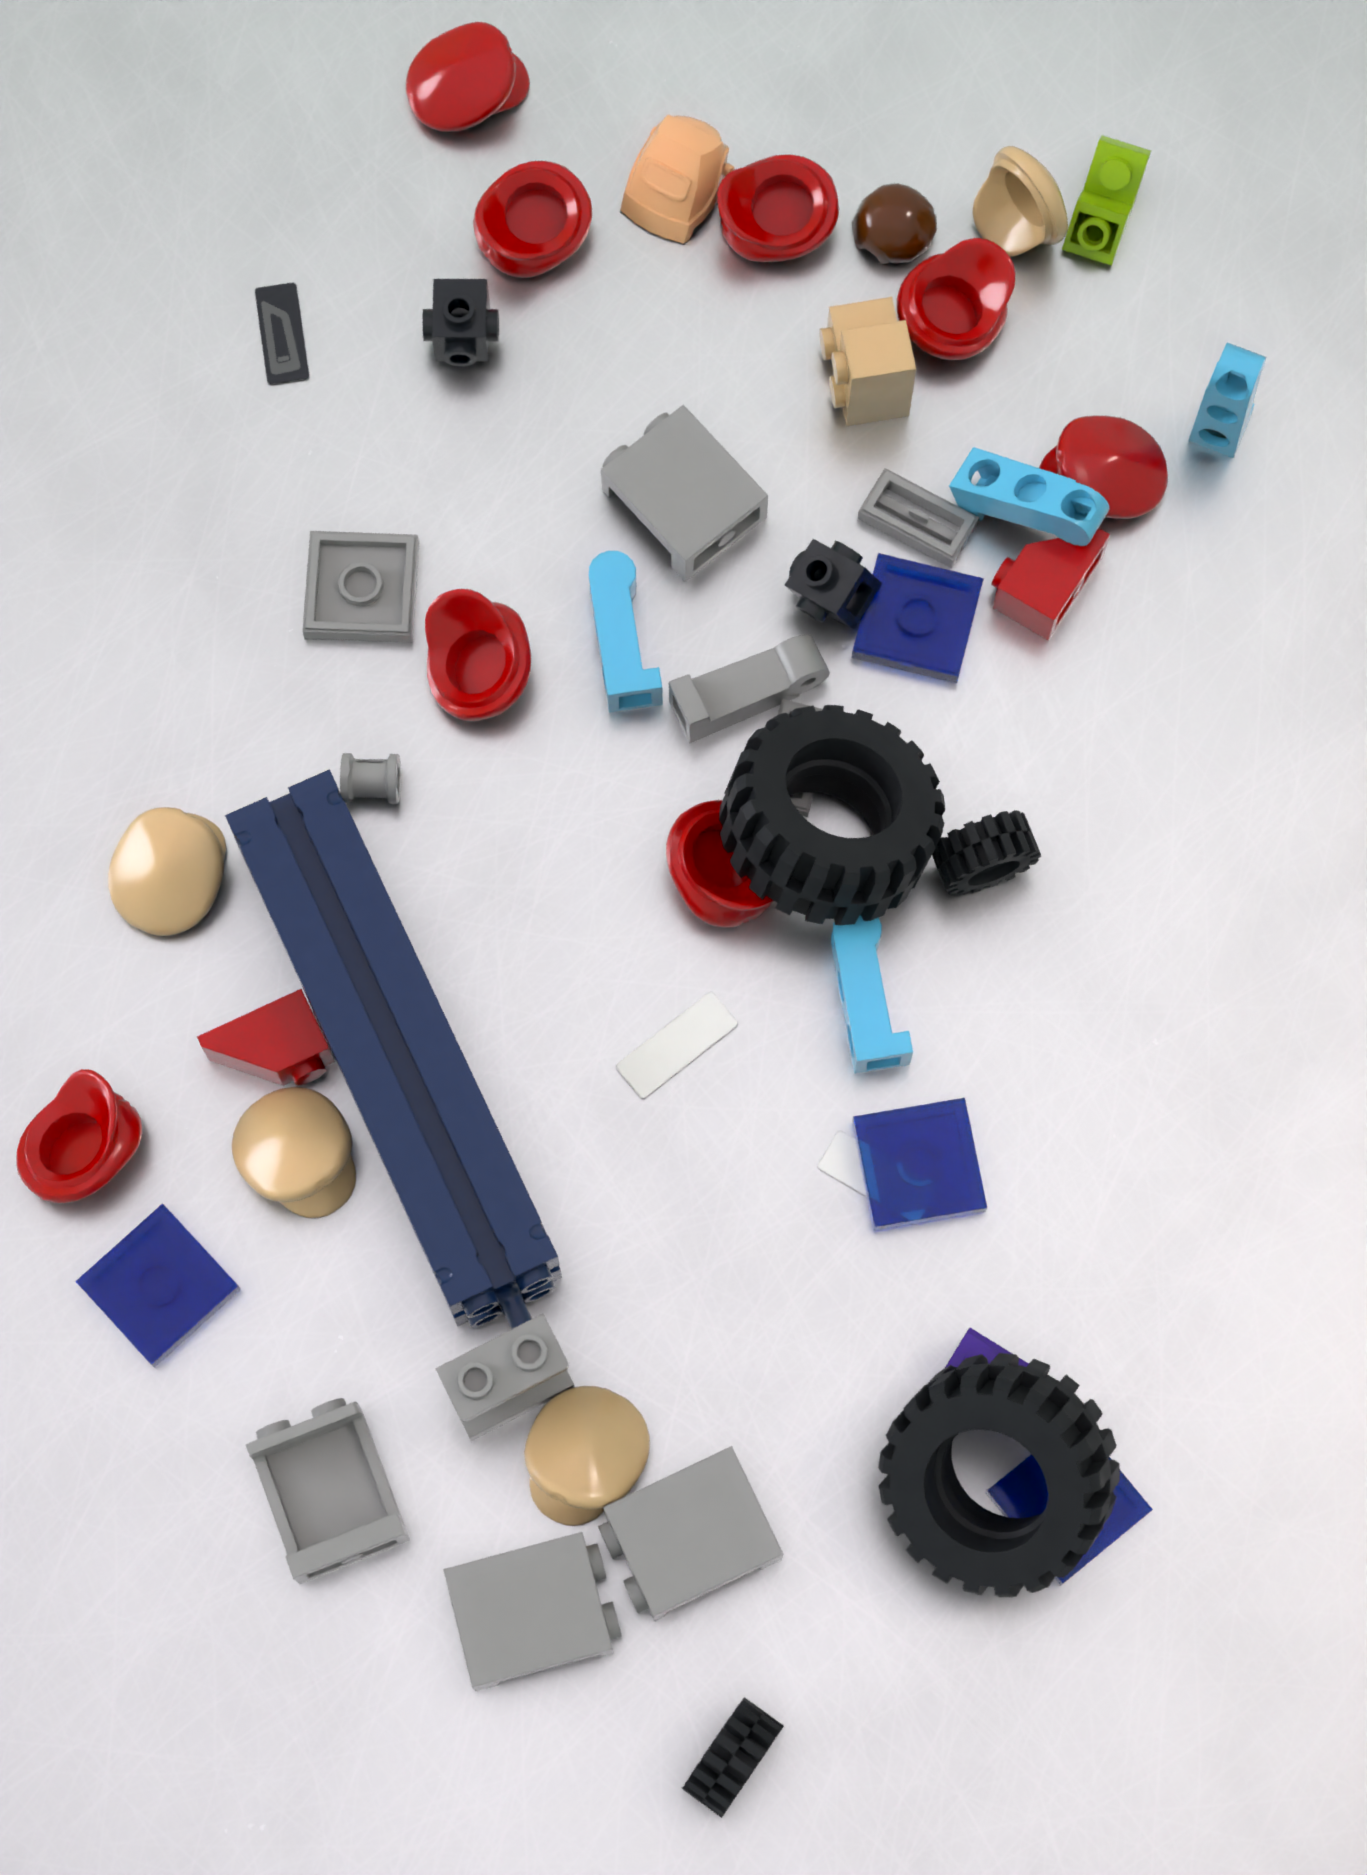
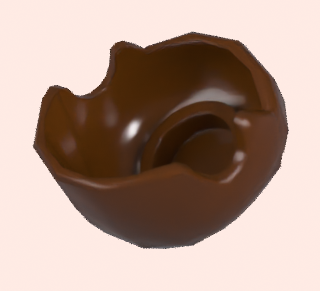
(894, 224)

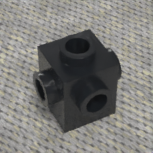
(461, 321)
(832, 583)

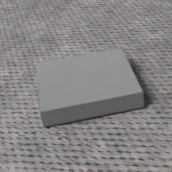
(361, 586)

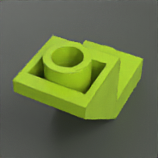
(1106, 200)

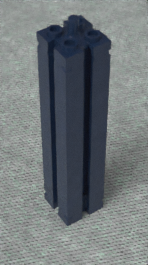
(397, 1053)

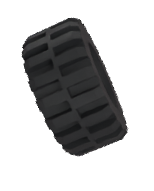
(854, 762)
(958, 1532)

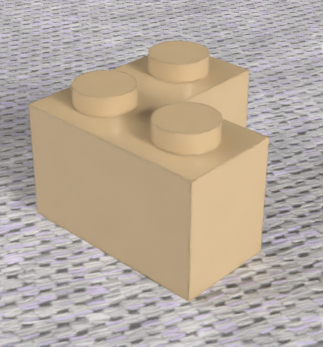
(869, 361)

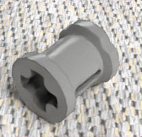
(370, 778)

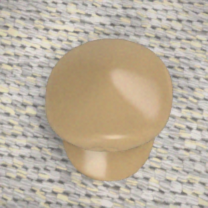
(1019, 204)
(167, 870)
(296, 1151)
(584, 1453)

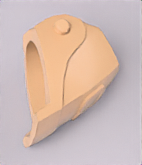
(676, 178)

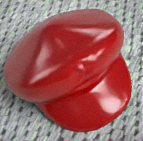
(465, 78)
(777, 208)
(532, 218)
(957, 299)
(1114, 460)
(475, 655)
(704, 870)
(78, 1140)

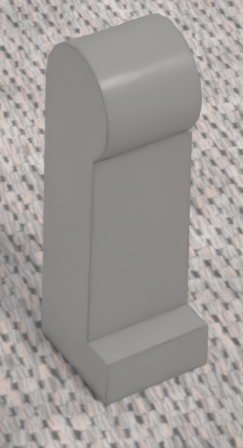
(746, 687)

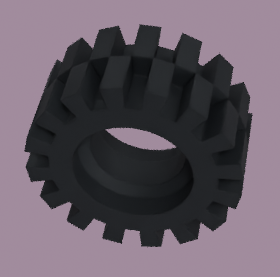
(985, 852)
(732, 1757)

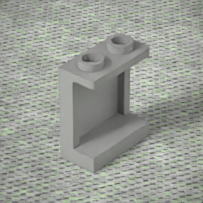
(685, 490)
(506, 1377)
(327, 1489)
(689, 1534)
(531, 1609)

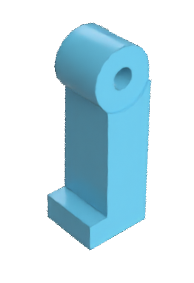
(1228, 400)
(1028, 497)
(611, 592)
(864, 999)

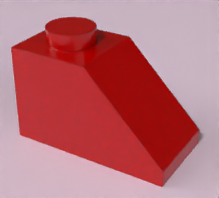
(1046, 581)
(272, 1042)

